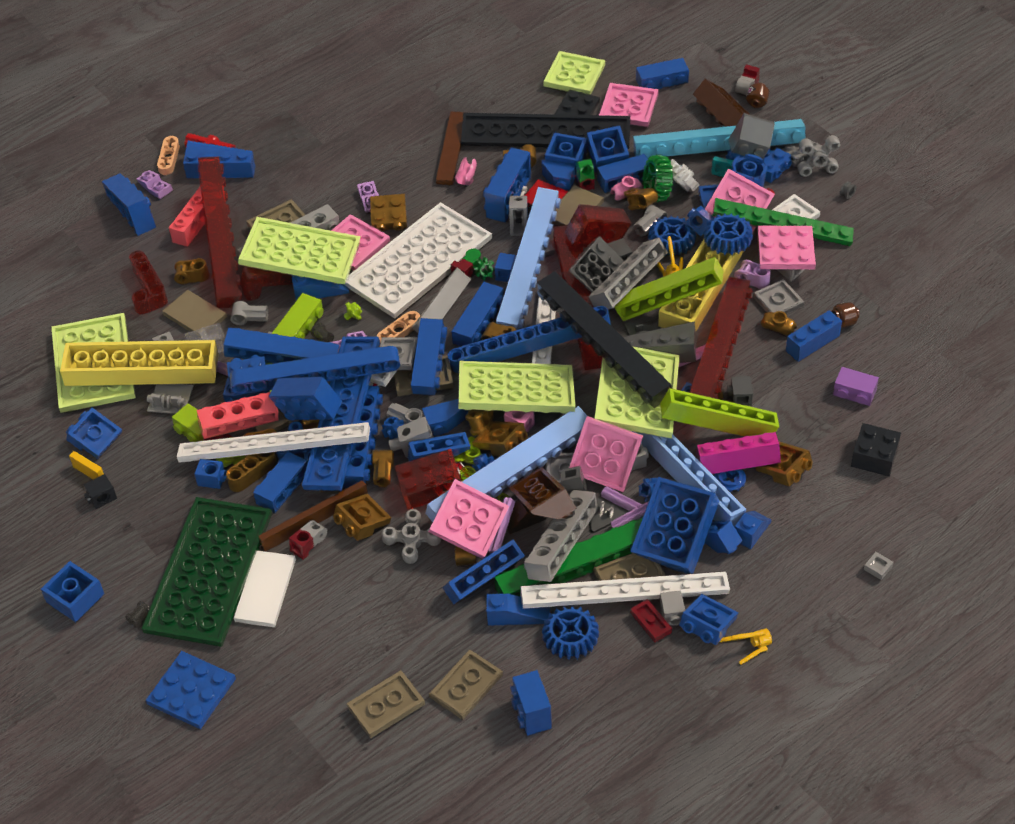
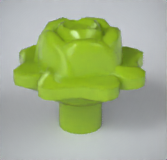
(353, 311)

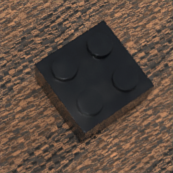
(875, 449)

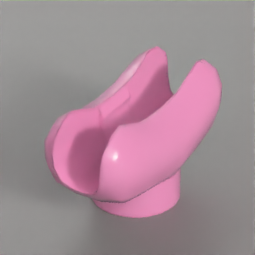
(466, 172)
(626, 184)

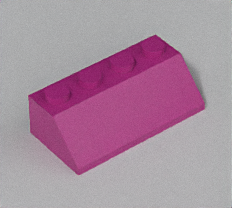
(739, 453)

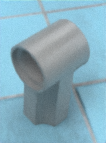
(651, 215)
(243, 312)
(404, 413)

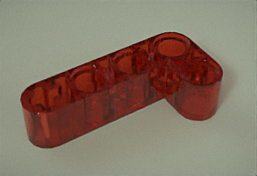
(255, 278)
(153, 292)

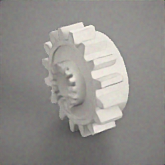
(684, 176)

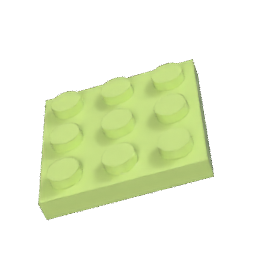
(574, 73)

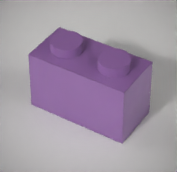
(855, 386)

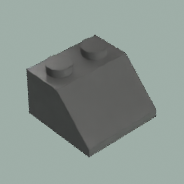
(752, 136)

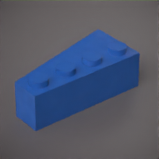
(130, 203)

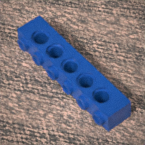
(361, 452)

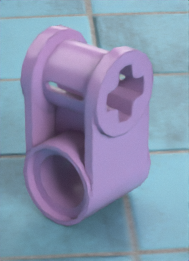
(758, 277)

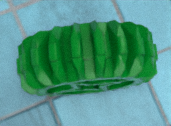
(659, 176)

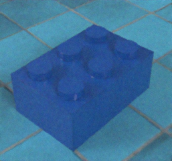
(305, 398)

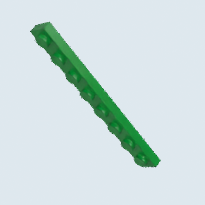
(765, 217)

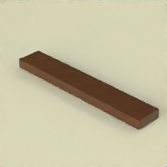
(450, 150)
(317, 513)

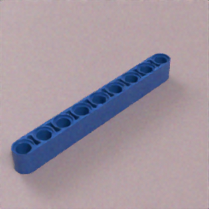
(518, 342)
(329, 367)

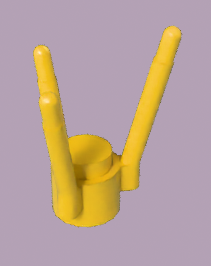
(672, 267)
(758, 639)

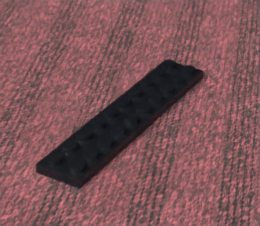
(533, 129)

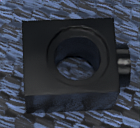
(99, 492)

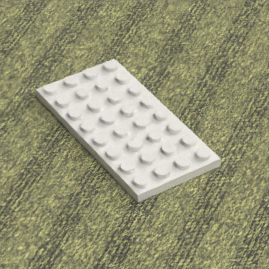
(416, 260)

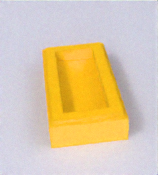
(85, 466)

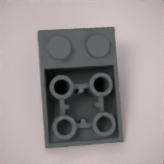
(595, 264)

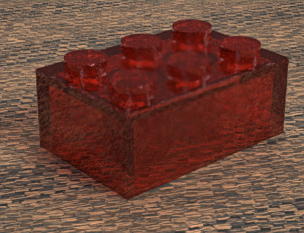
(596, 221)
(427, 478)

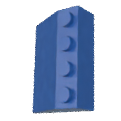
(675, 525)

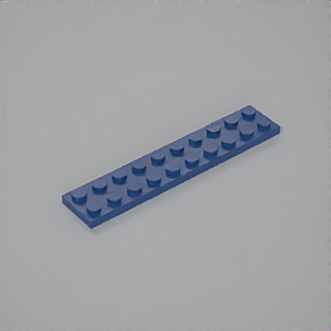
(329, 464)

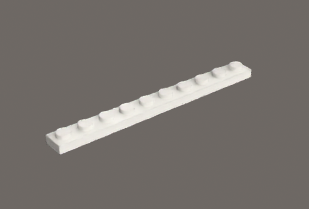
(274, 442)
(623, 589)

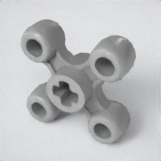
(818, 155)
(410, 536)

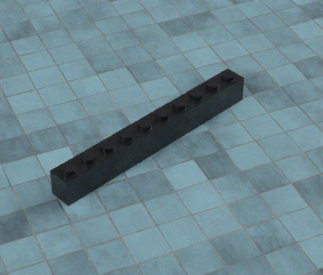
(604, 339)

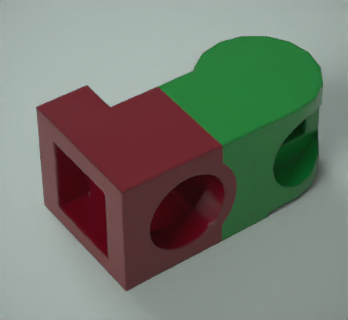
(584, 172)
(467, 262)

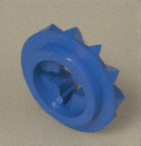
(738, 482)

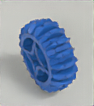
(676, 229)
(732, 231)
(571, 640)

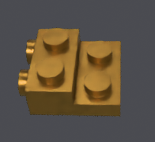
(388, 212)
(501, 437)
(793, 464)
(360, 516)

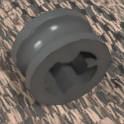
(848, 190)

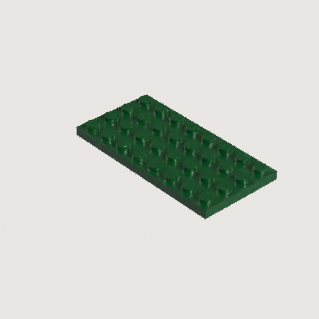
(207, 572)

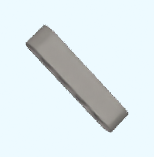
(445, 297)

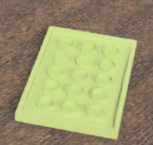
(299, 250)
(101, 329)
(516, 387)
(625, 408)

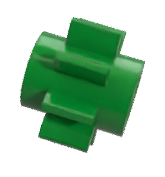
(486, 271)

